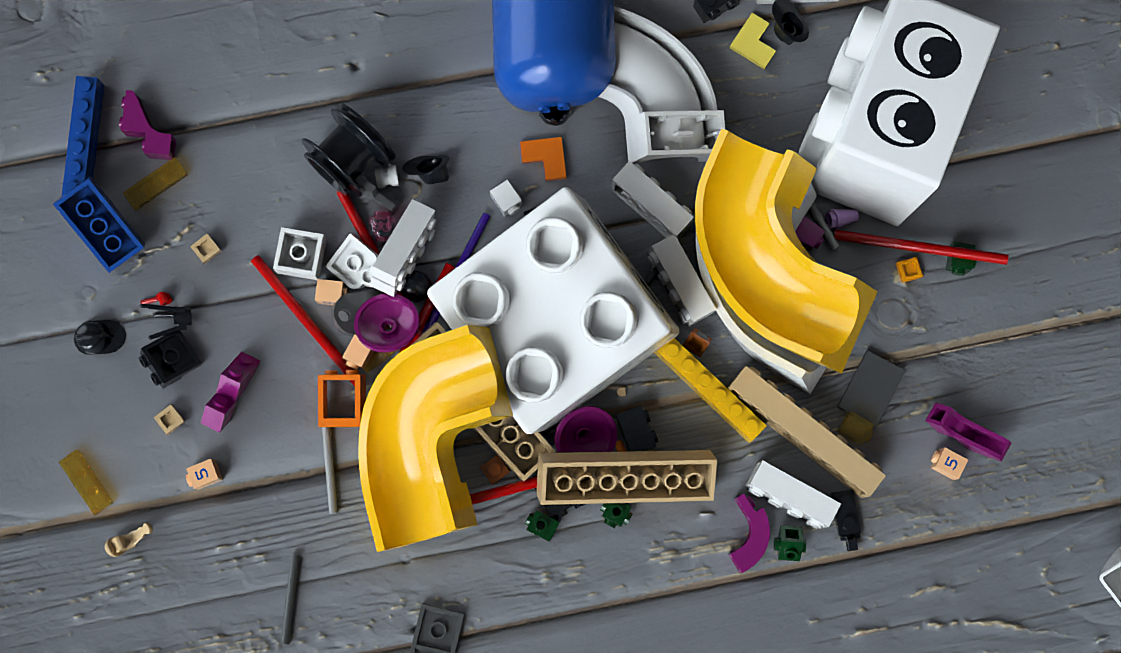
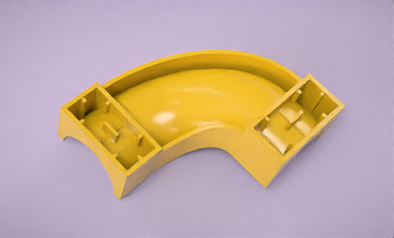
(760, 262)
(411, 430)

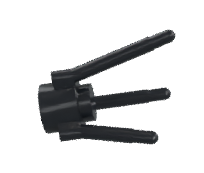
(180, 314)

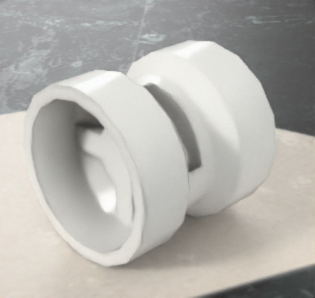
(386, 176)

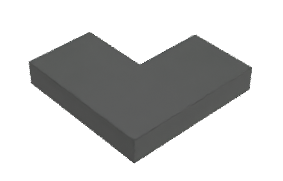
(372, 192)

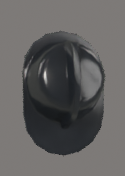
(789, 24)
(429, 168)
(99, 337)

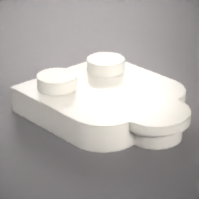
(353, 263)

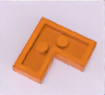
(548, 151)

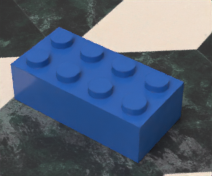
(99, 224)

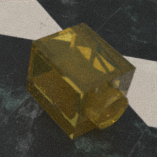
(856, 428)

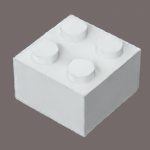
(299, 253)

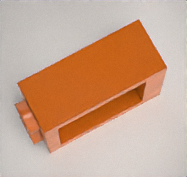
(360, 399)

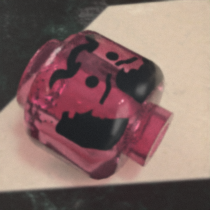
(381, 225)

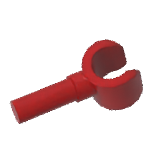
(163, 298)

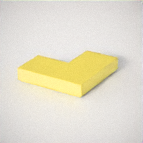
(748, 42)

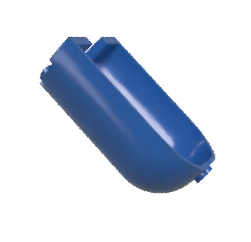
(553, 51)

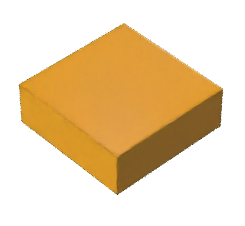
(909, 269)

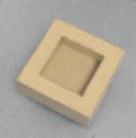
(205, 248)
(169, 419)

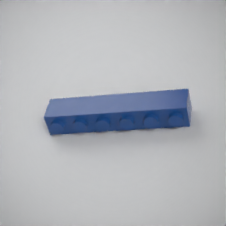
(83, 131)

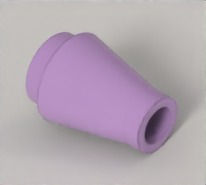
(841, 217)

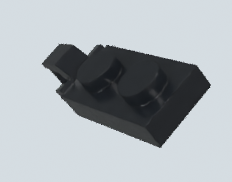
(847, 519)

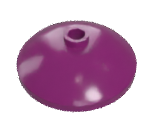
(383, 313)
(597, 427)

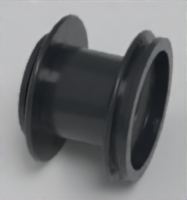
(348, 150)

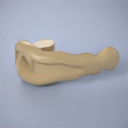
(120, 544)

